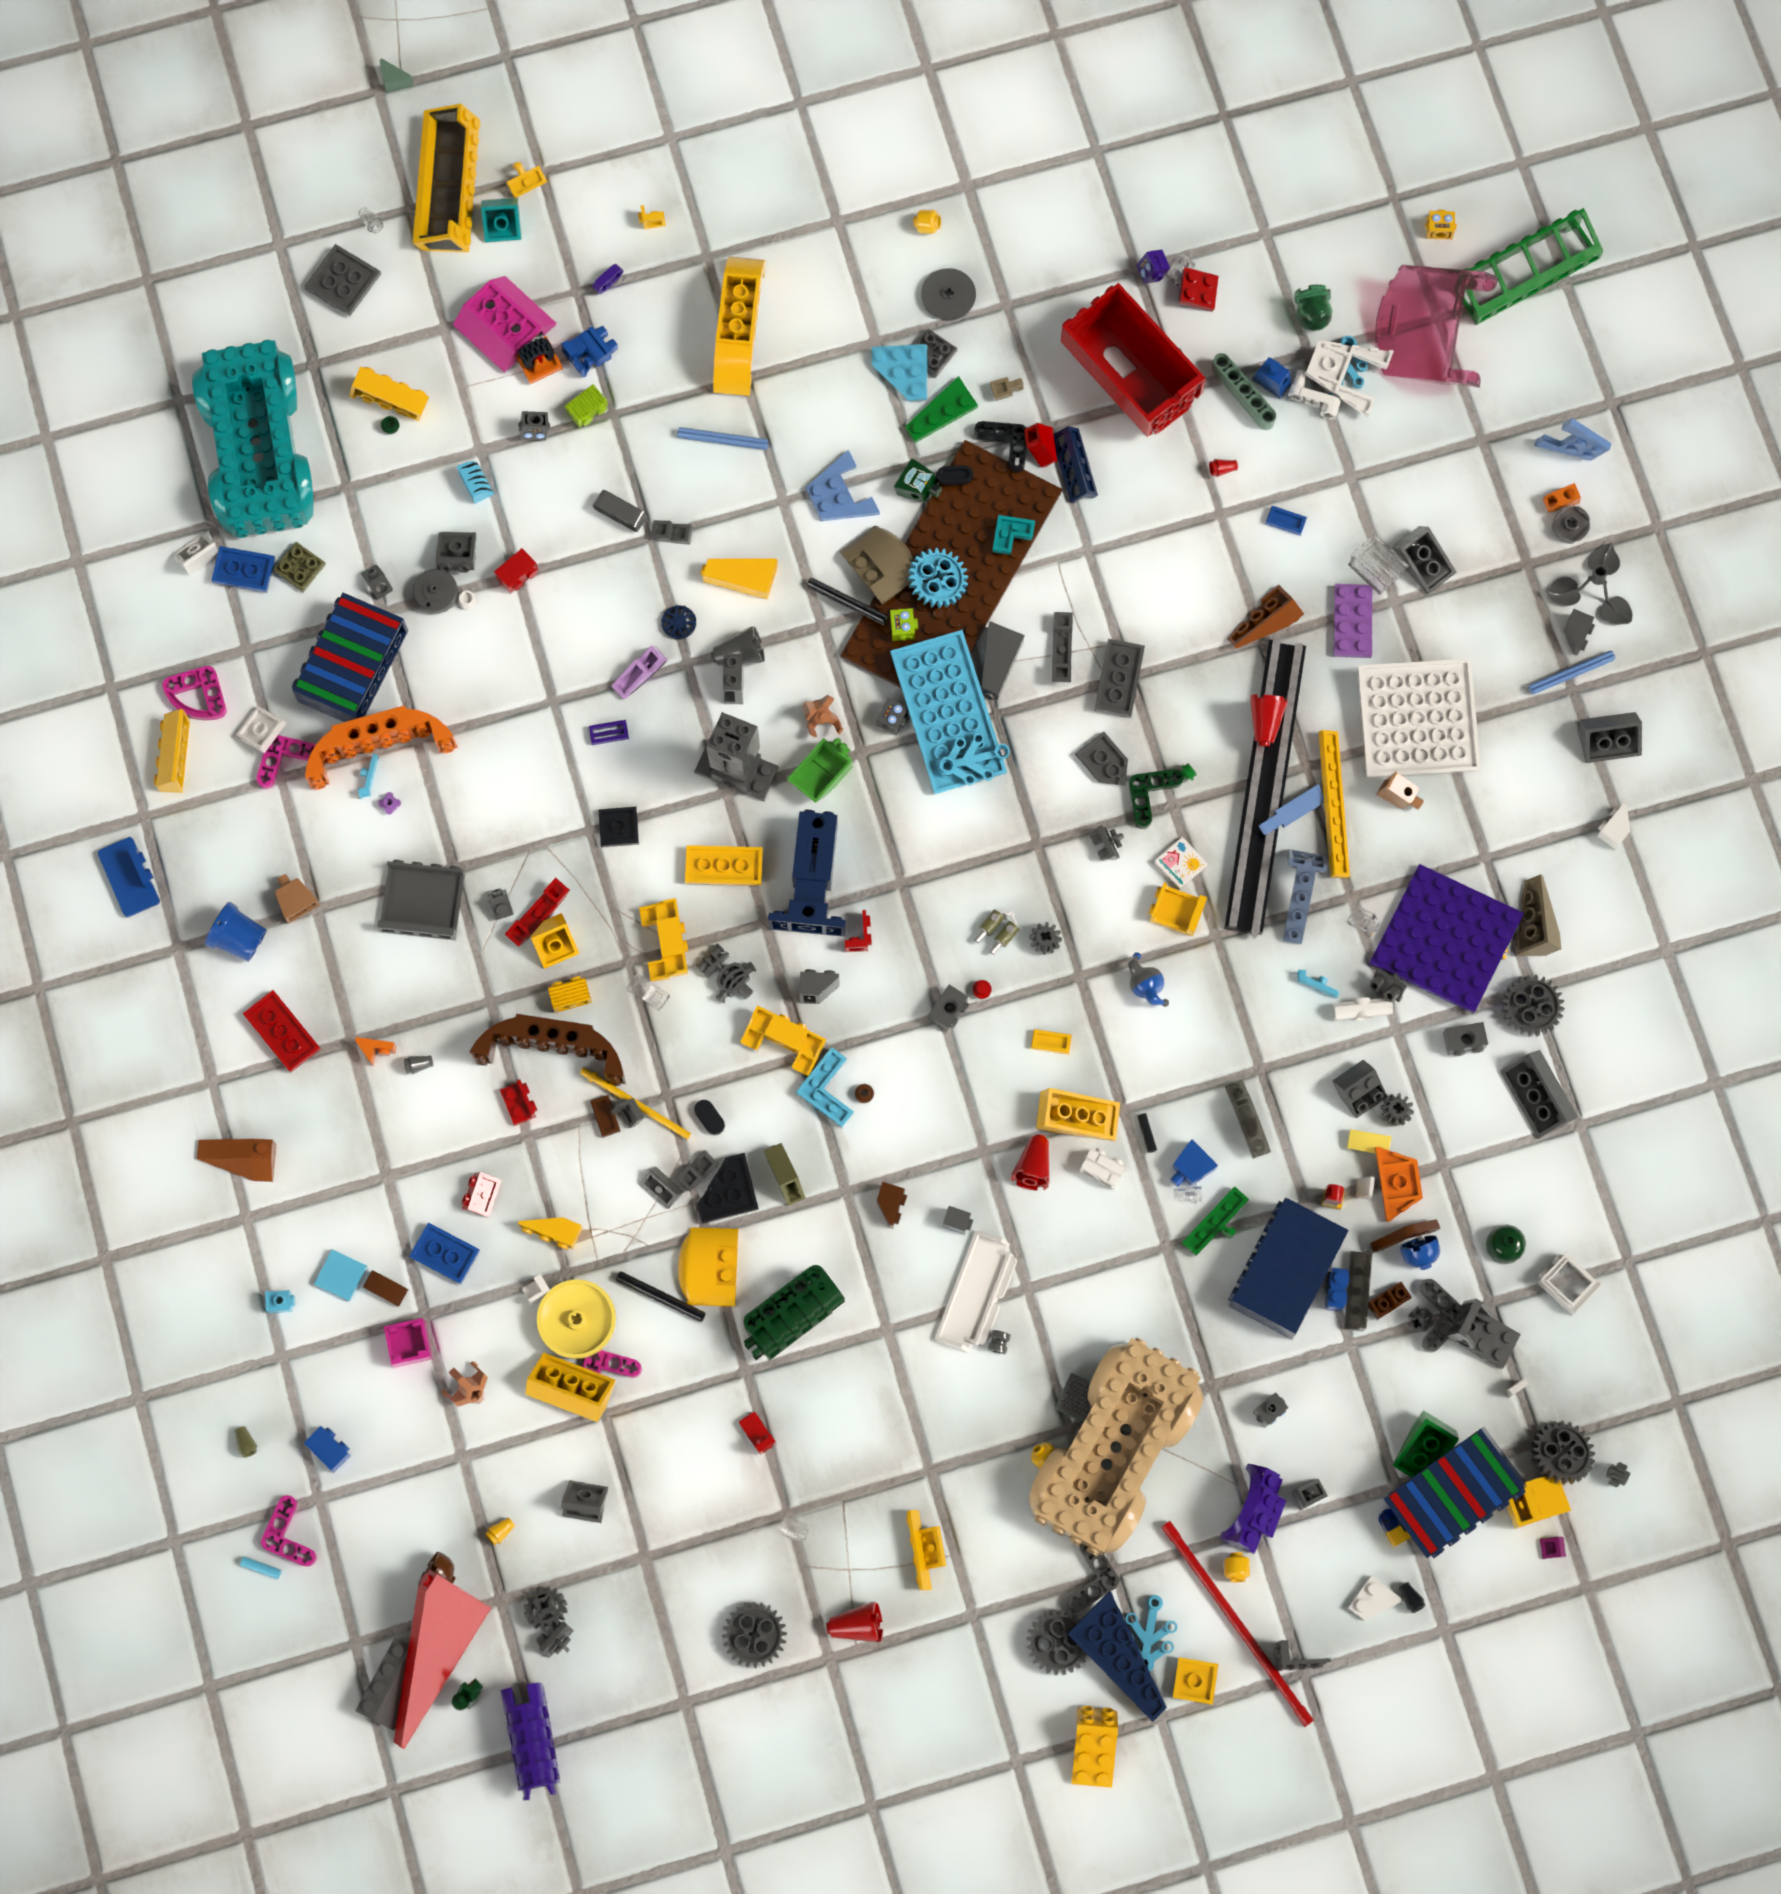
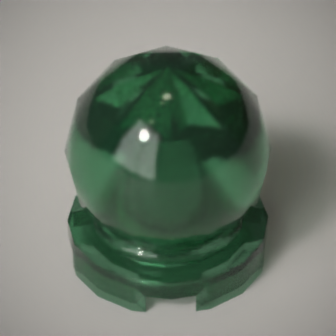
(1313, 307)

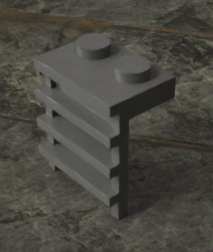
(1281, 1653)

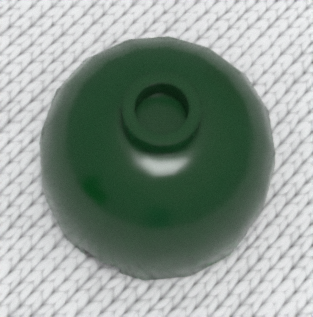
(1506, 1244)

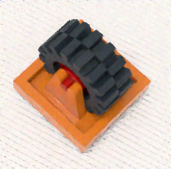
(538, 360)

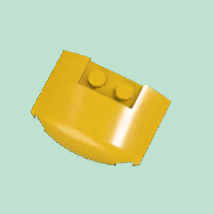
(709, 1266)

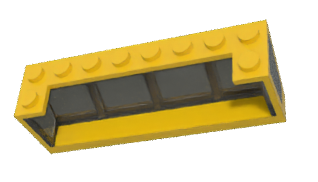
(446, 179)

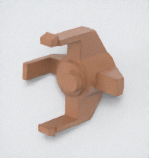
(818, 713)
(469, 1389)

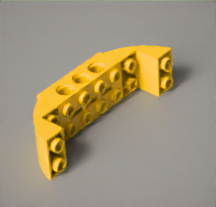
(737, 325)

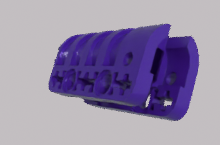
(531, 1740)

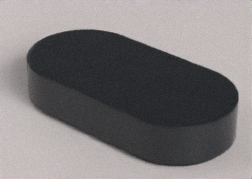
(954, 475)
(709, 1117)

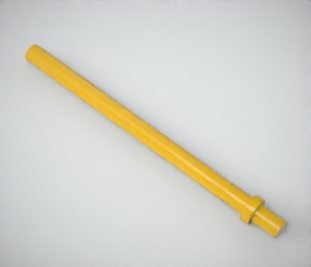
(593, 1077)

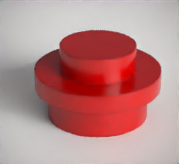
(982, 989)

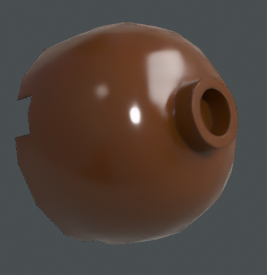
(442, 1566)

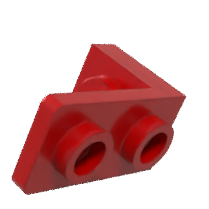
(856, 944)
(757, 1433)

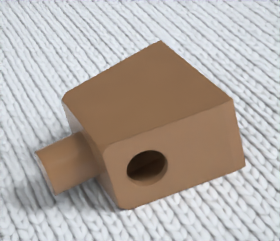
(1400, 792)
(294, 898)

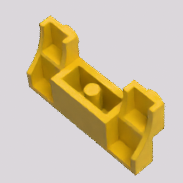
(670, 933)
(785, 1034)

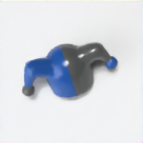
(1146, 982)

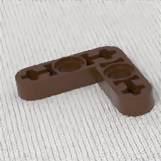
(1404, 1233)

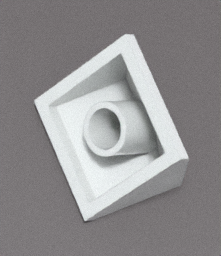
(196, 553)

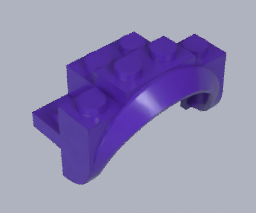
(1259, 1512)

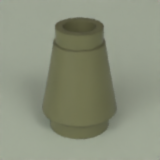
(245, 1442)

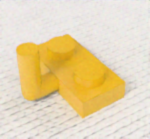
(526, 180)

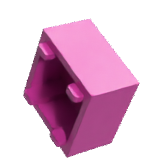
(408, 1343)

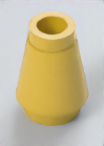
(499, 1531)

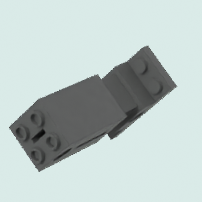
(734, 759)

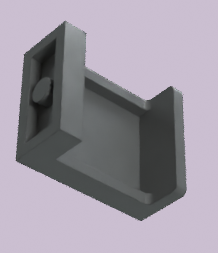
(733, 678)

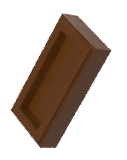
(606, 1121)

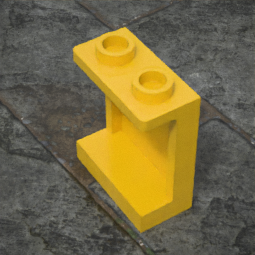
(1177, 909)

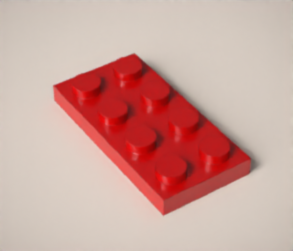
(281, 1031)

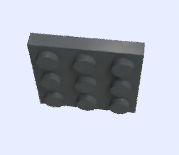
(342, 280)

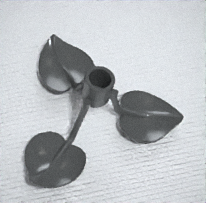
(1602, 563)

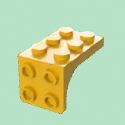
(1095, 1746)

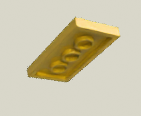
(723, 865)

